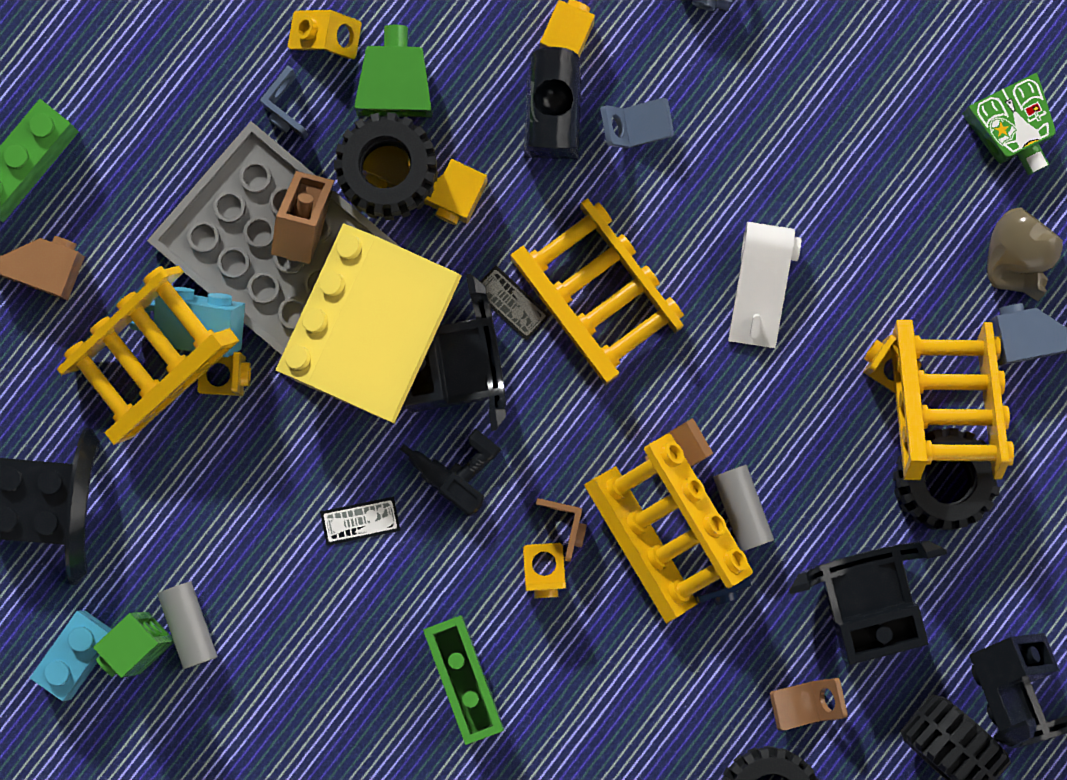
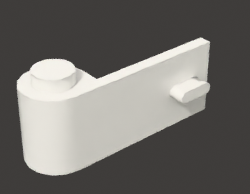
(762, 283)

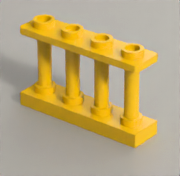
(582, 327)
(181, 369)
(915, 417)
(642, 545)

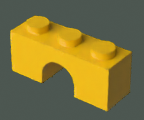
(454, 192)

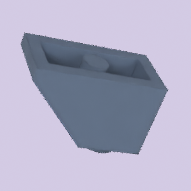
(1027, 334)

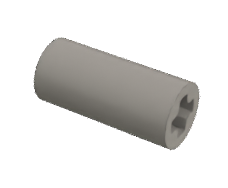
(743, 508)
(187, 625)

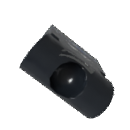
(553, 105)

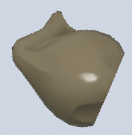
(1021, 252)

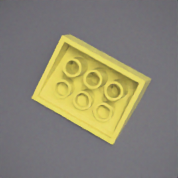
(368, 323)

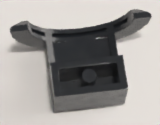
(463, 364)
(50, 502)
(872, 600)
(1006, 679)

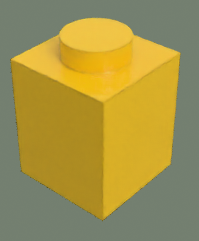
(568, 26)

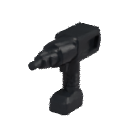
(454, 482)

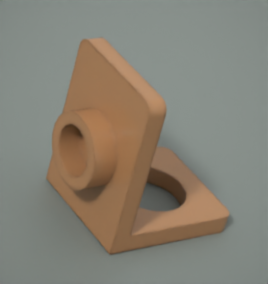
(578, 529)
(806, 703)

